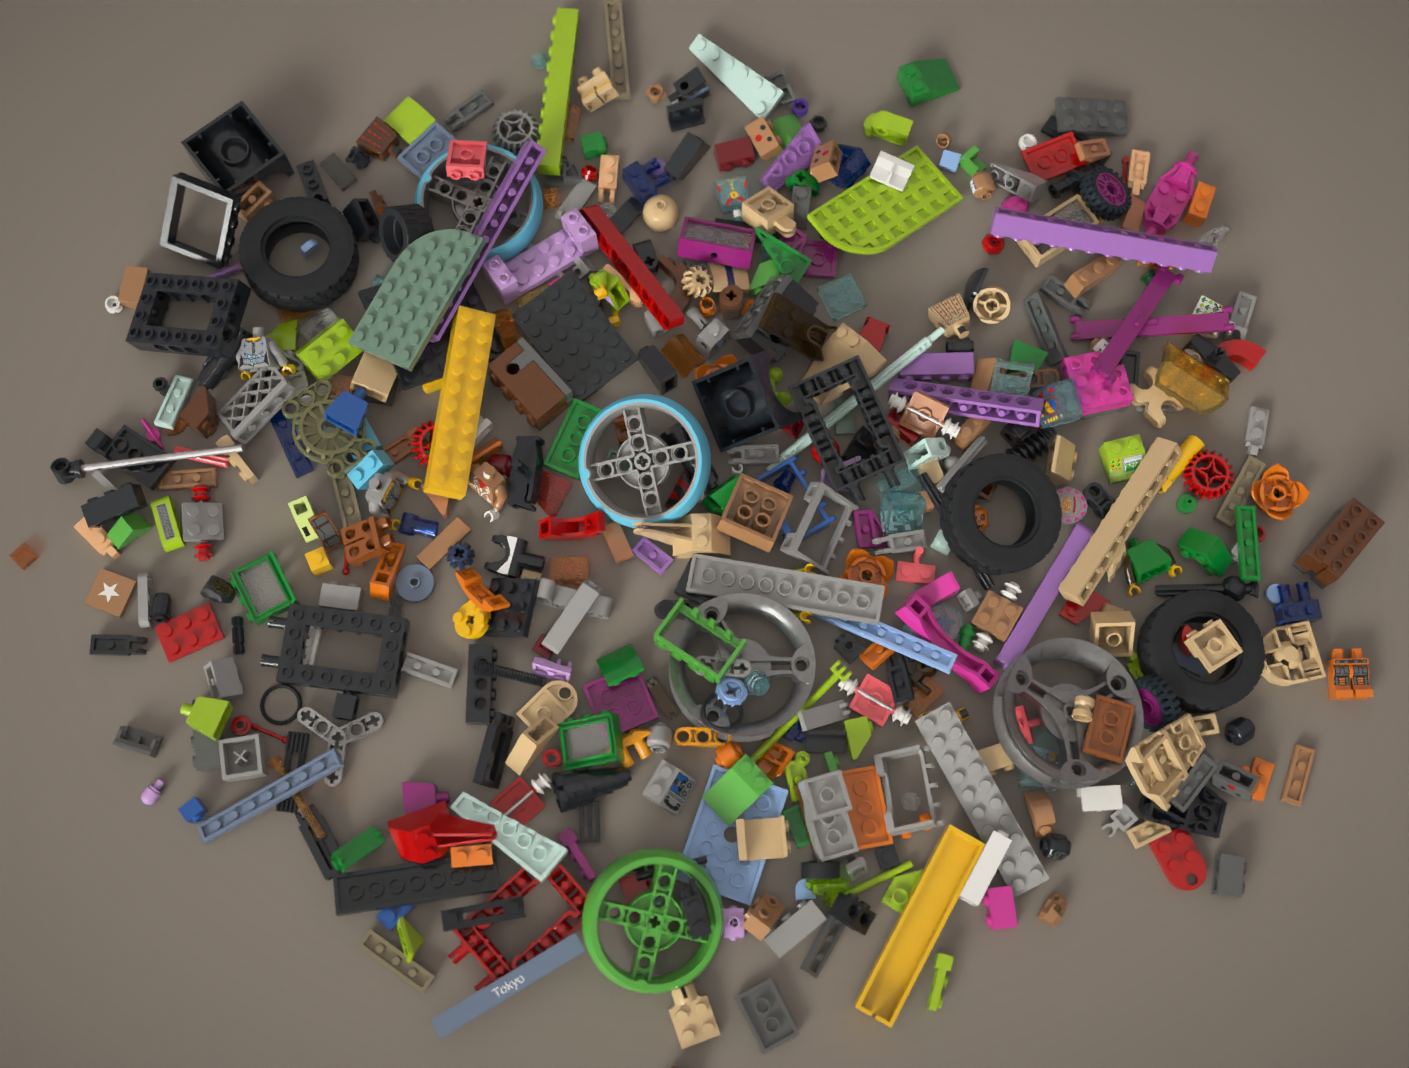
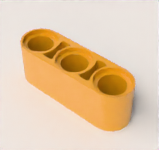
(693, 732)

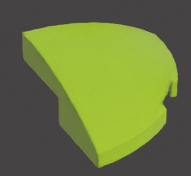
(286, 335)

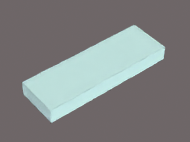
(174, 402)

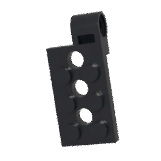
(133, 442)

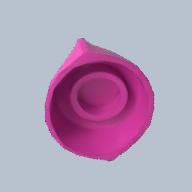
(1015, 203)

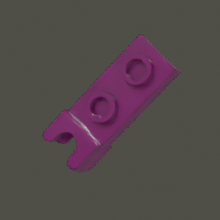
(569, 840)

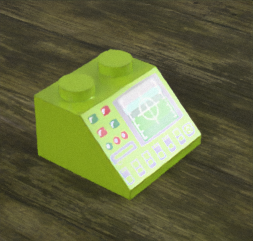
(1121, 457)

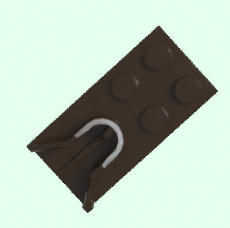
(795, 327)

